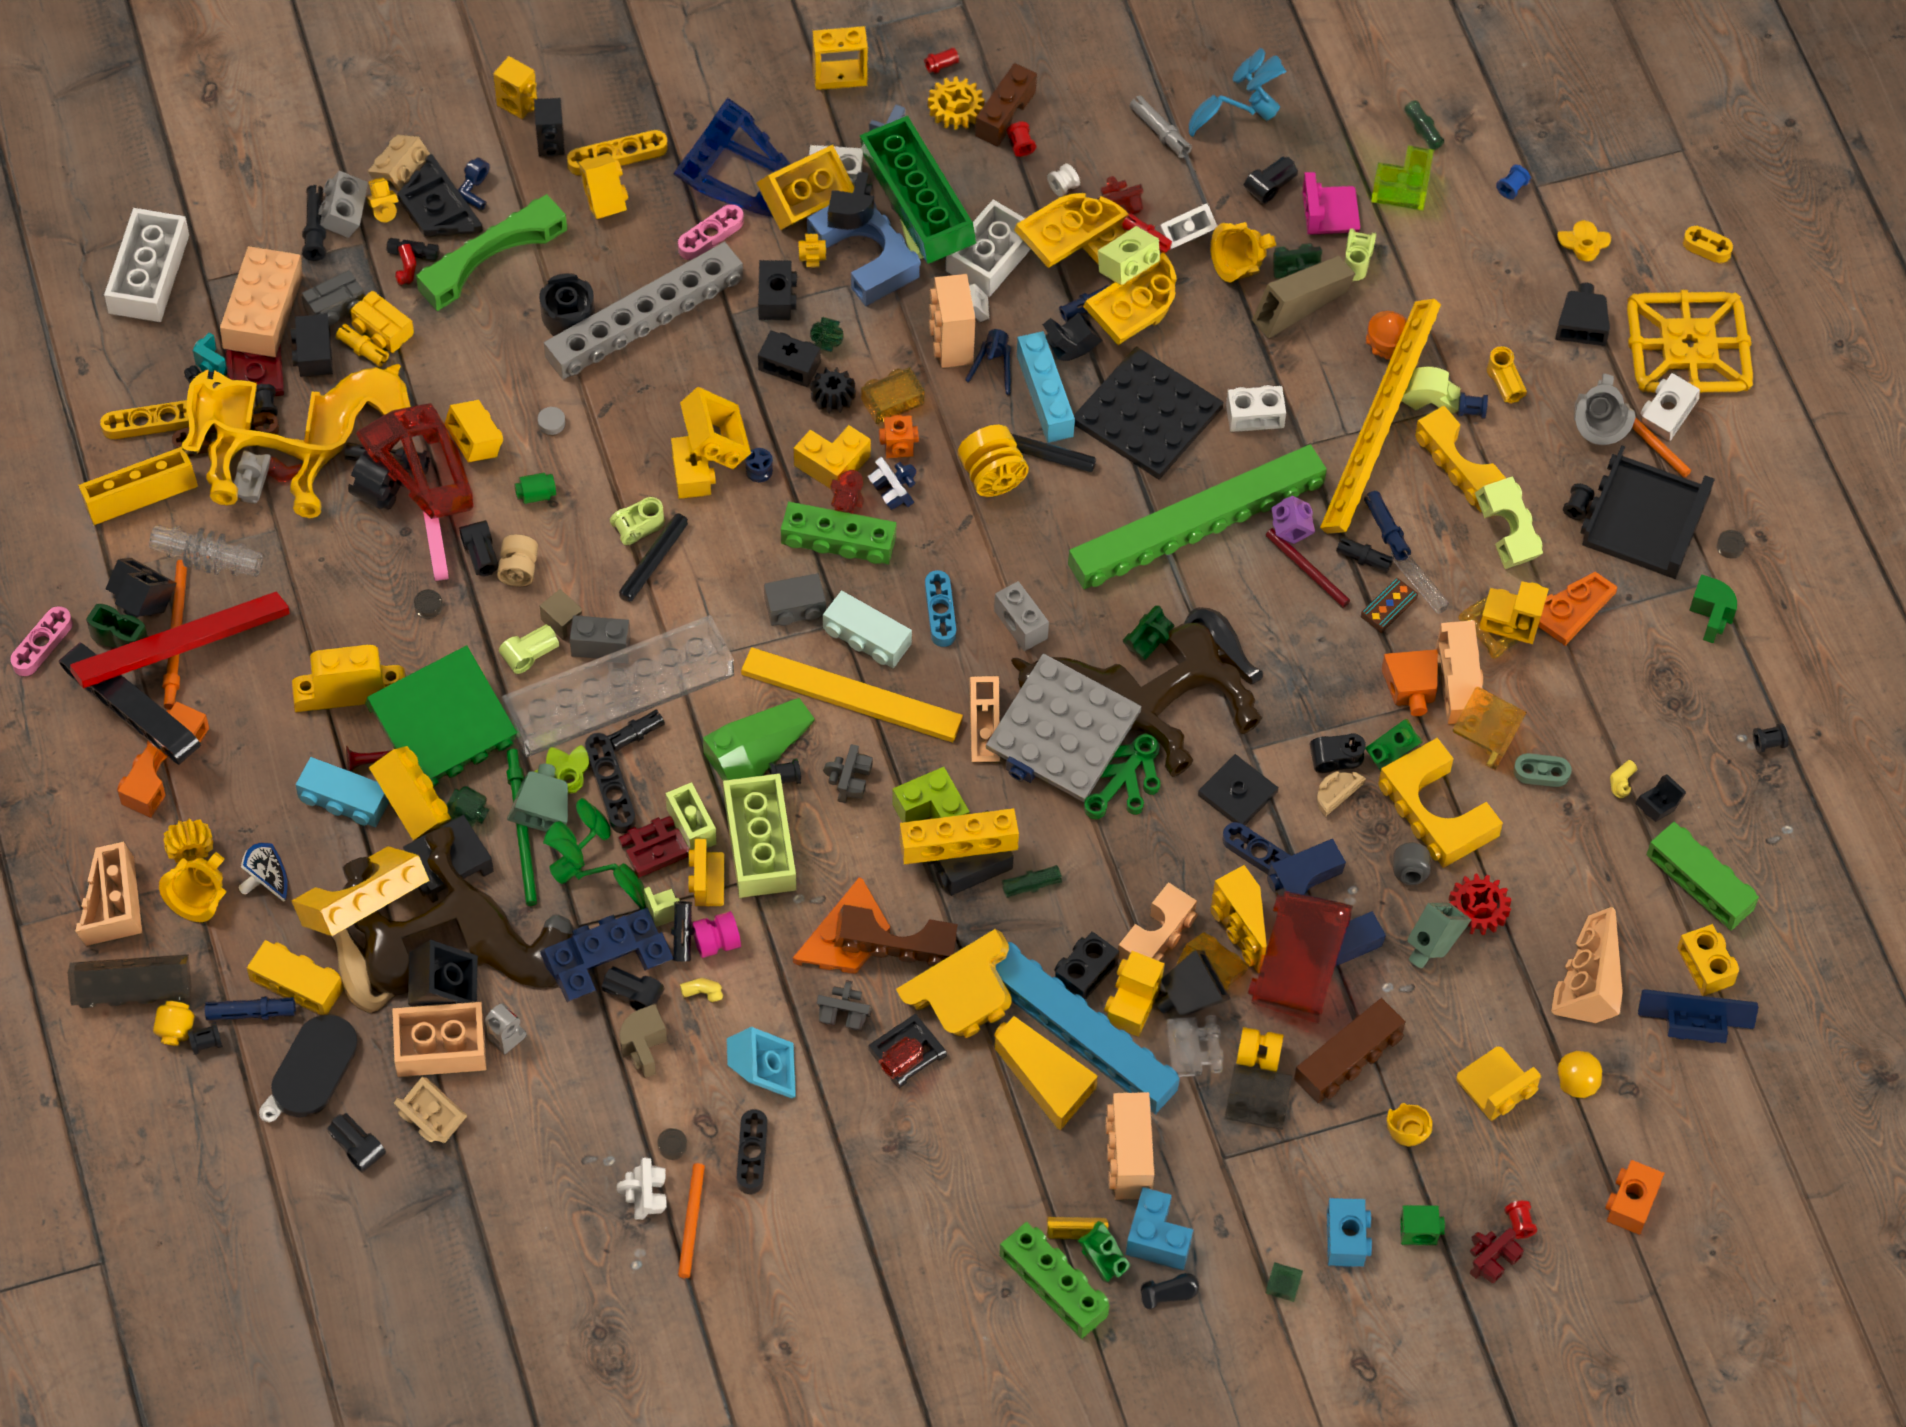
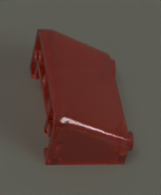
(1301, 955)

